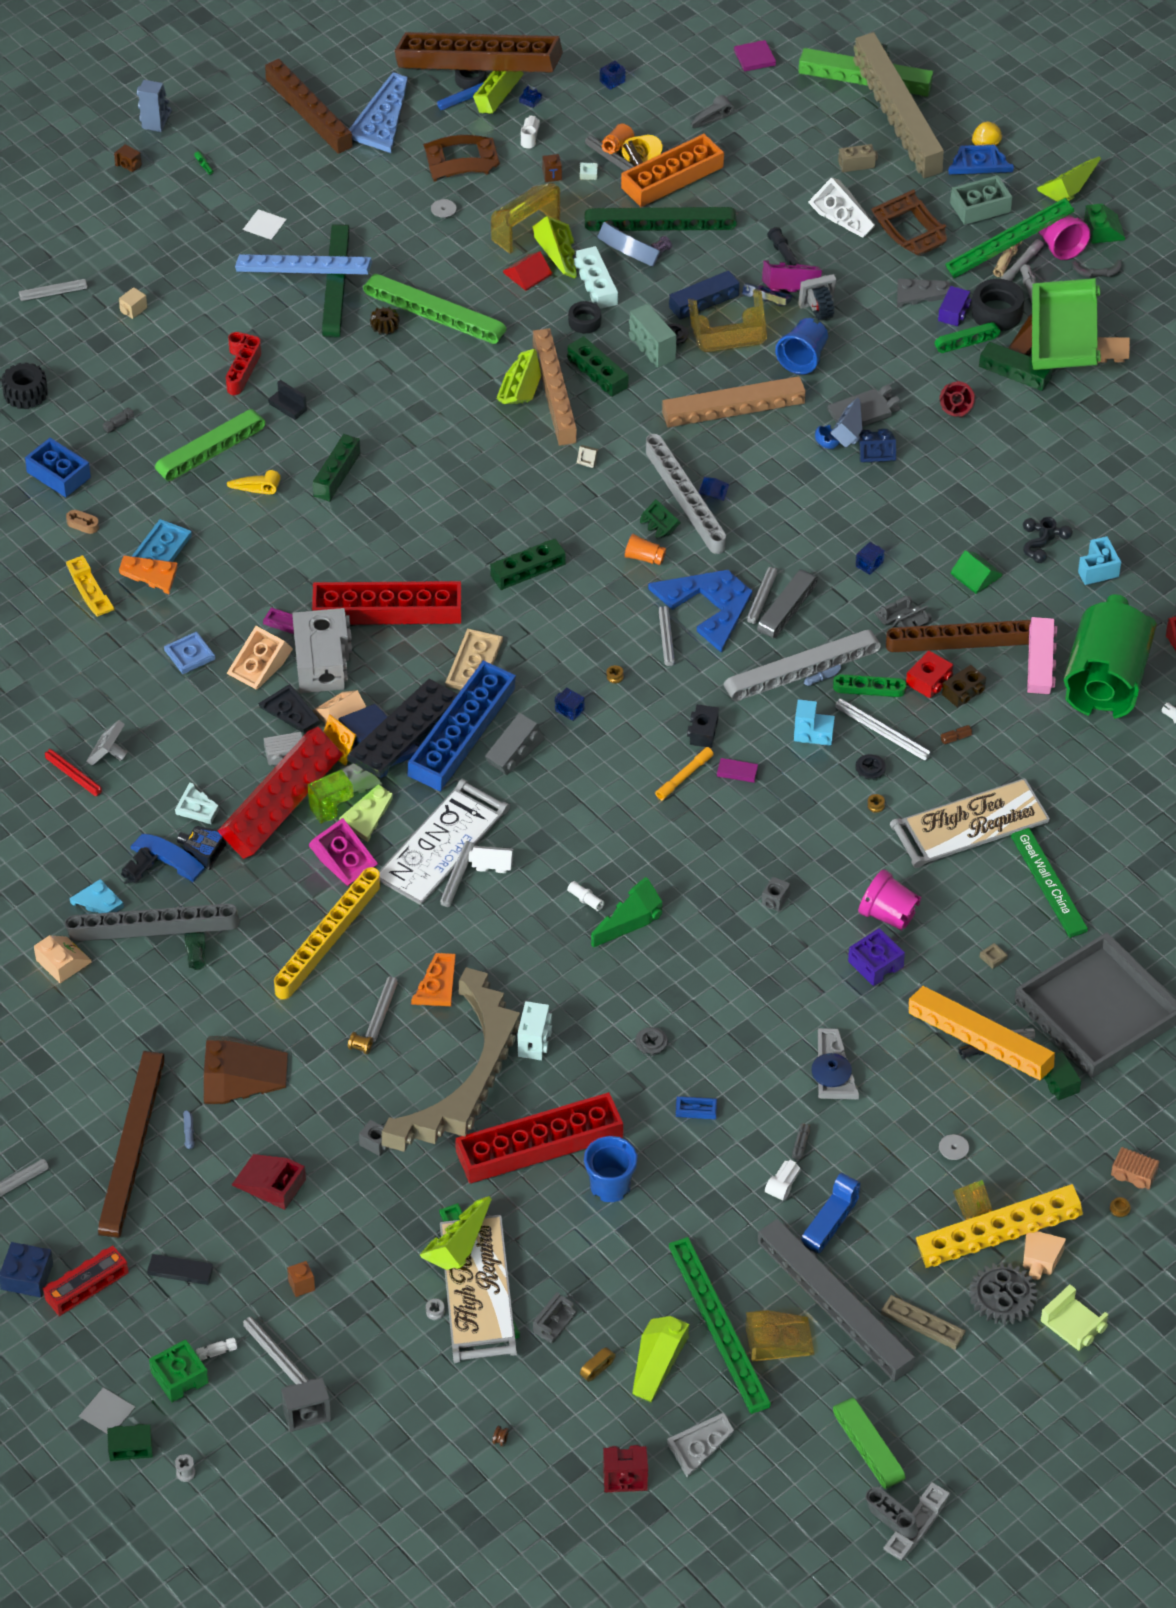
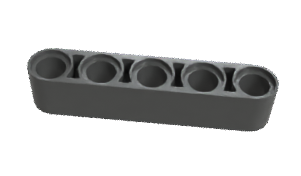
(787, 603)

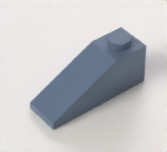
(849, 424)

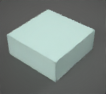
(588, 171)

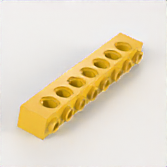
(1006, 1218)

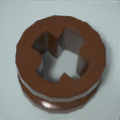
(500, 1436)

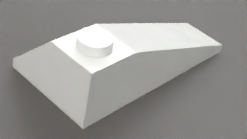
(841, 207)

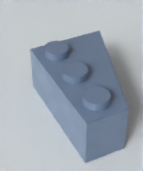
(153, 105)

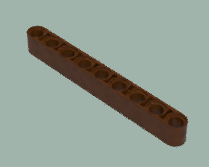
(958, 636)

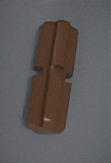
(952, 735)

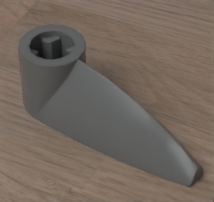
(718, 110)

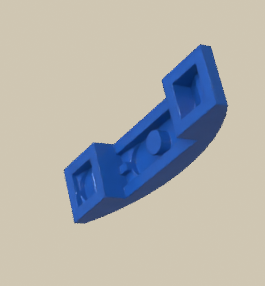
(171, 854)

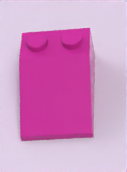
(342, 852)

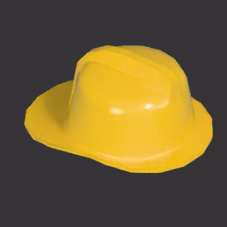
(647, 145)

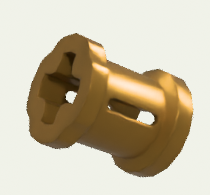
(360, 1043)

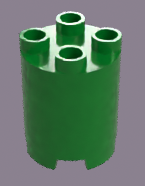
(1109, 657)

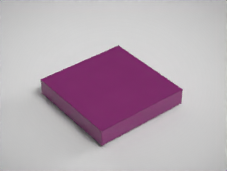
(754, 55)

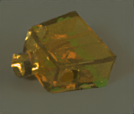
(973, 1200)

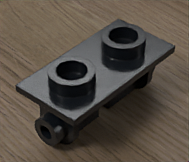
(133, 871)

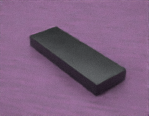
(180, 1269)

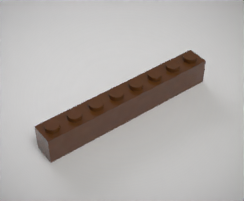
(308, 106)

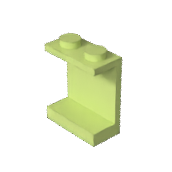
(1073, 1320)

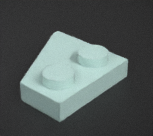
(196, 805)

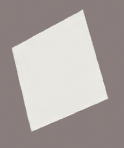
(264, 224)

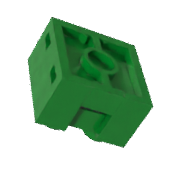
(178, 1370)

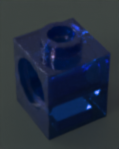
(612, 75)
(869, 558)
(569, 704)

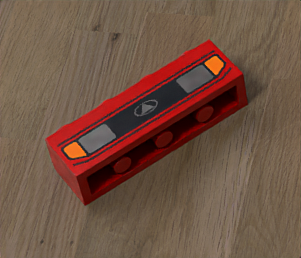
(85, 1280)

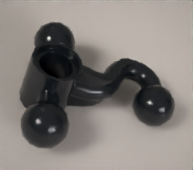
(1047, 531)

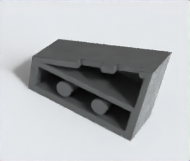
(515, 744)

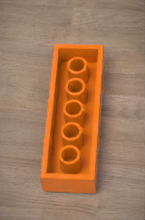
(672, 170)

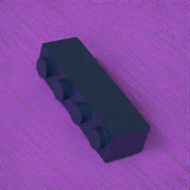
(707, 293)

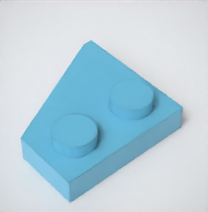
(98, 899)

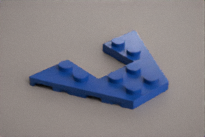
(721, 589)

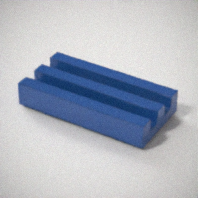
(696, 1110)

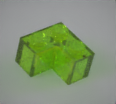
(327, 793)

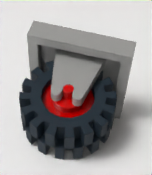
(818, 295)

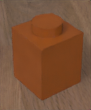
(301, 1278)

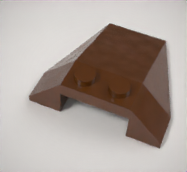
(241, 1069)

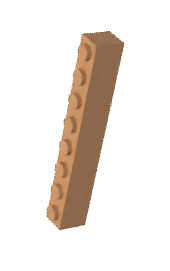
(554, 387)
(733, 401)

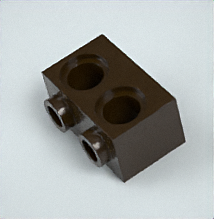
(964, 686)

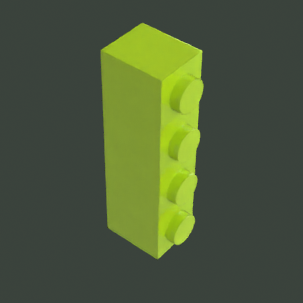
(495, 90)

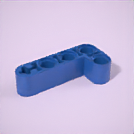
(833, 1213)

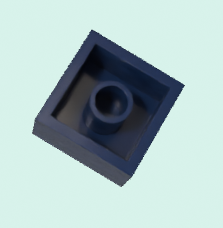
(26, 1269)

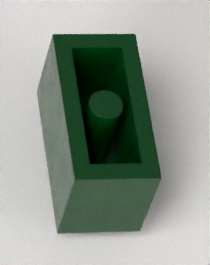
(1062, 1078)
(130, 1442)

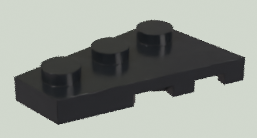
(291, 709)

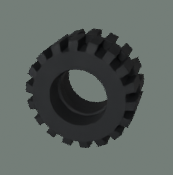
(24, 385)

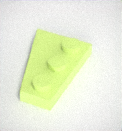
(366, 813)

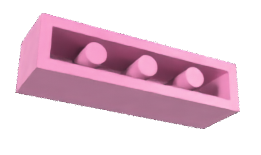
(1041, 655)

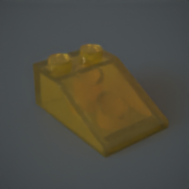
(777, 1335)

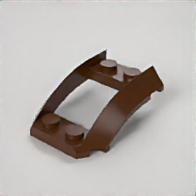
(440, 167)
(905, 203)

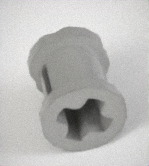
(185, 1468)

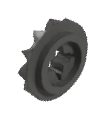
(652, 1034)

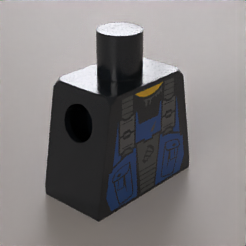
(203, 844)

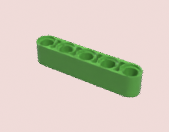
(869, 1443)

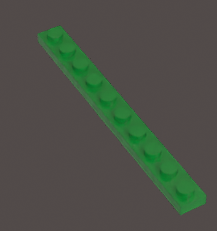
(719, 1325)

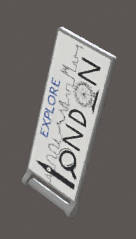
(437, 843)

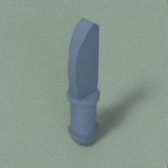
(820, 676)
(188, 1129)

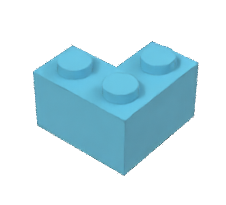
(1100, 563)
(812, 726)

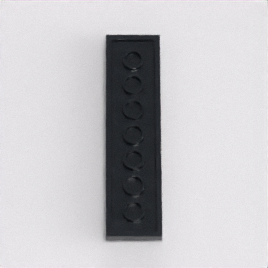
(402, 728)

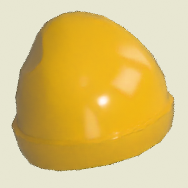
(987, 134)

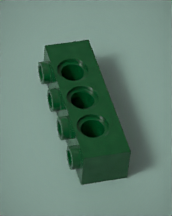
(597, 366)
(528, 564)

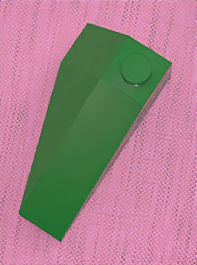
(636, 912)

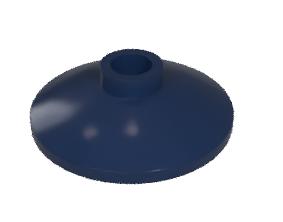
(828, 1075)

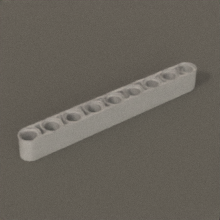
(685, 493)
(801, 665)

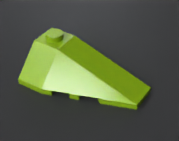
(1069, 182)
(556, 241)
(459, 1239)
(657, 1353)

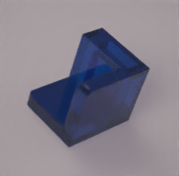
(714, 488)

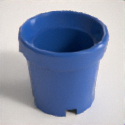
(802, 347)
(610, 1167)

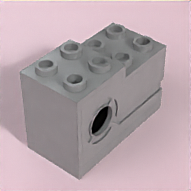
(322, 649)

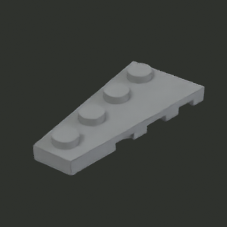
(830, 1042)

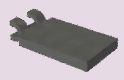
(873, 405)

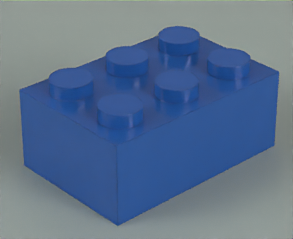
(57, 467)

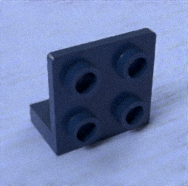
(877, 446)

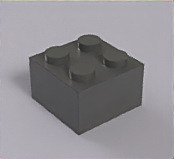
(306, 1404)

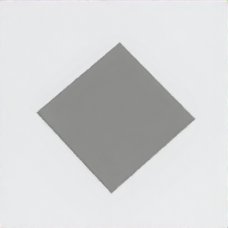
(106, 1410)

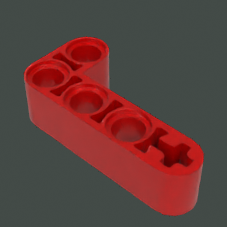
(247, 352)

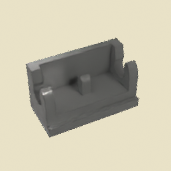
(553, 1318)

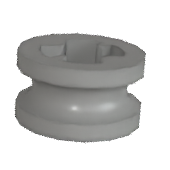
(432, 1314)

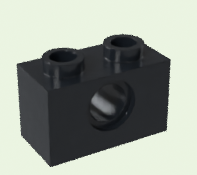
(703, 726)

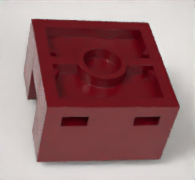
(625, 1469)

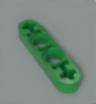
(948, 342)
(869, 683)

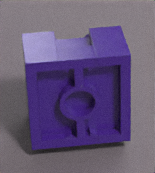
(876, 956)

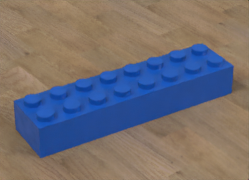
(461, 726)

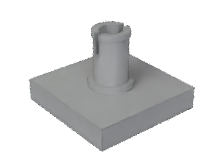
(107, 744)

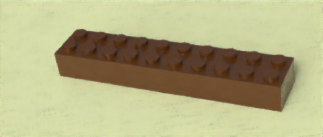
(478, 52)

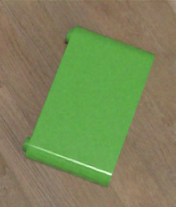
(1065, 324)

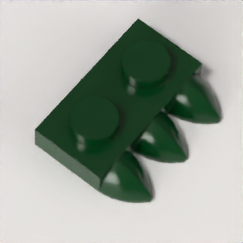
(659, 518)

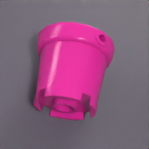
(1066, 237)
(889, 901)

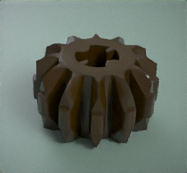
(384, 320)

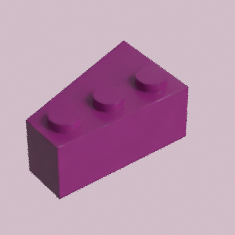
(788, 276)

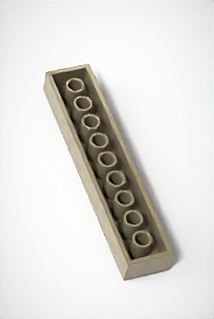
(898, 105)

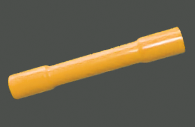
(698, 761)

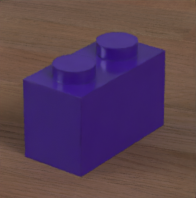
(954, 306)

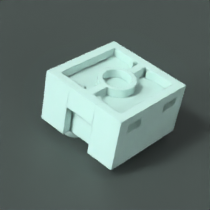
(534, 1031)

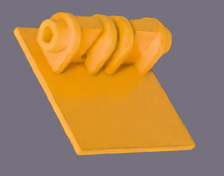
(340, 736)

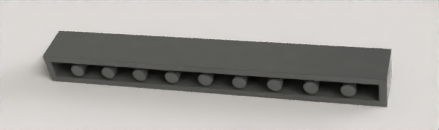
(836, 1300)

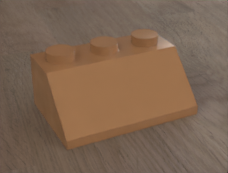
(1114, 349)

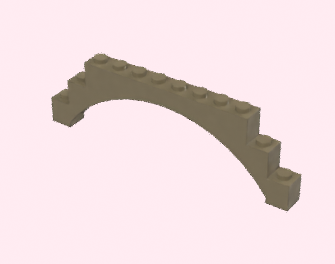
(458, 1110)

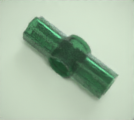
(195, 947)

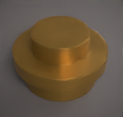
(1120, 1207)

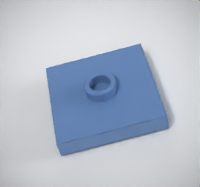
(189, 652)

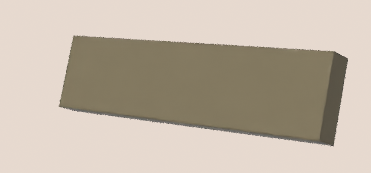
(923, 1322)

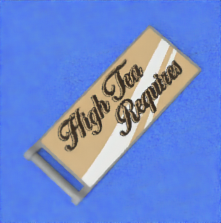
(971, 821)
(481, 1296)

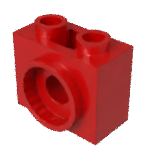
(929, 674)

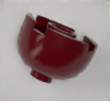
(957, 399)

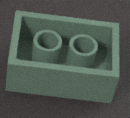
(981, 200)
(652, 335)

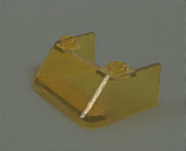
(540, 197)
(730, 336)

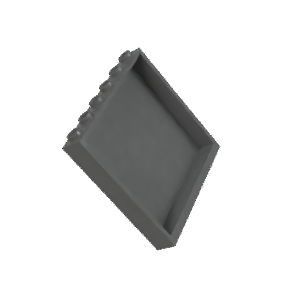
(1098, 1005)

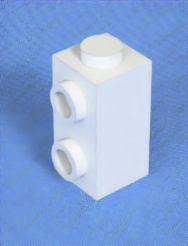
(491, 858)

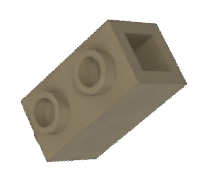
(857, 158)

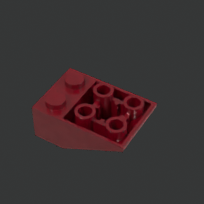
(271, 1179)

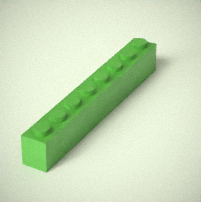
(844, 69)

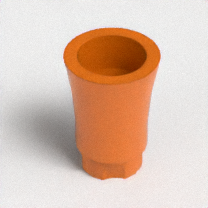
(615, 140)
(644, 550)

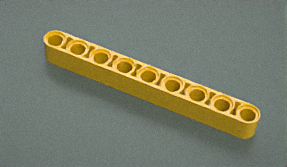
(327, 933)

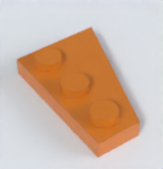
(154, 572)

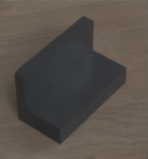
(288, 400)

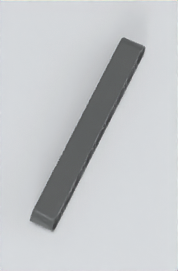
(152, 922)

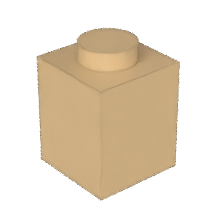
(133, 303)

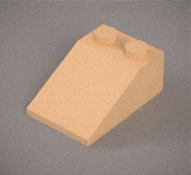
(259, 658)

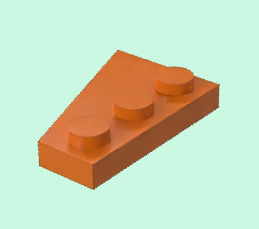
(438, 982)

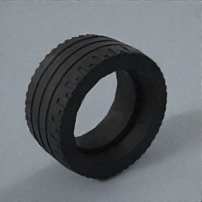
(998, 290)

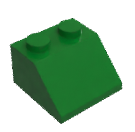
(1103, 224)

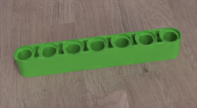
(210, 445)

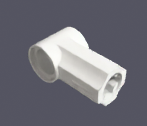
(529, 132)
(781, 1183)

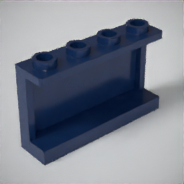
(364, 722)

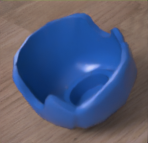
(825, 438)

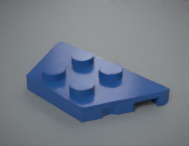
(979, 159)

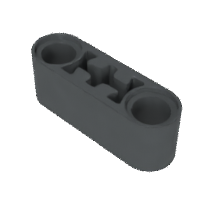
(897, 1524)

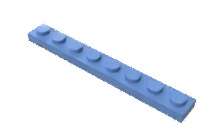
(303, 264)

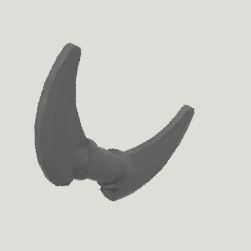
(1097, 272)

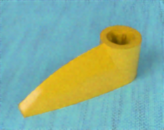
(259, 484)

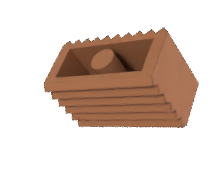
(1135, 1168)

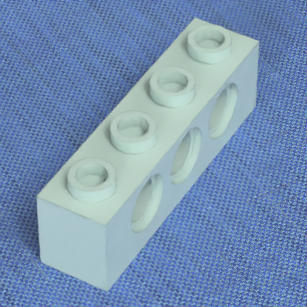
(596, 277)

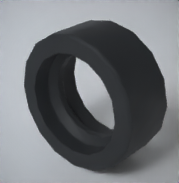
(466, 83)
(584, 307)

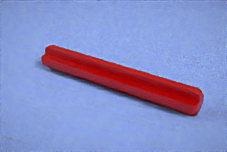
(73, 772)

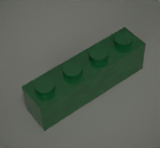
(1013, 366)
(336, 467)

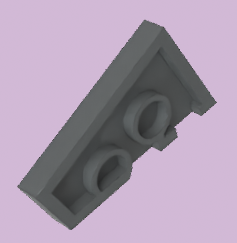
(919, 290)

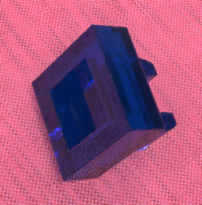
(530, 97)

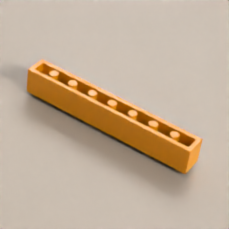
(981, 1033)

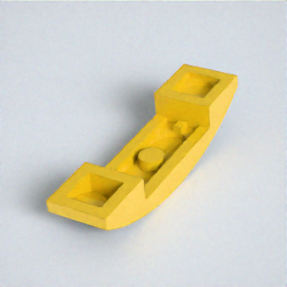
(88, 586)

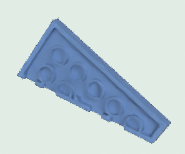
(380, 118)

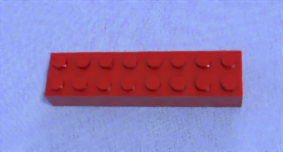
(392, 601)
(279, 792)
(538, 1137)

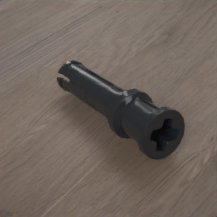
(781, 244)

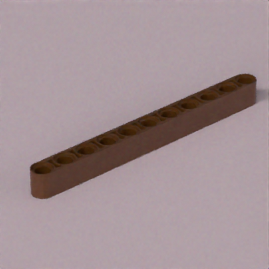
(131, 1144)

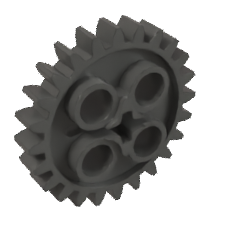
(1003, 1293)

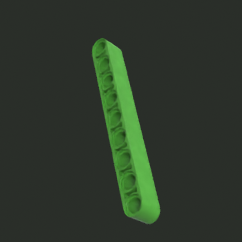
(434, 308)

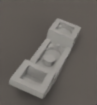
(925, 1514)

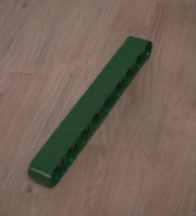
(662, 218)
(335, 283)

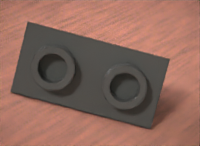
(888, 613)
(917, 615)

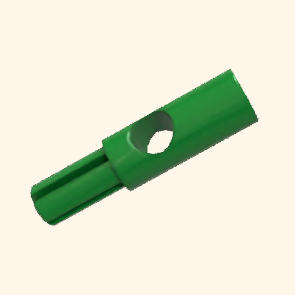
(203, 162)

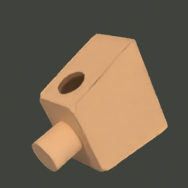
(1042, 1253)

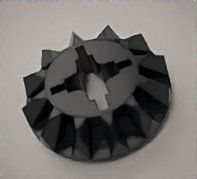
(680, 331)
(866, 761)

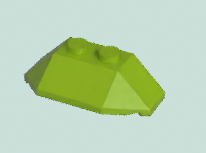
(521, 379)

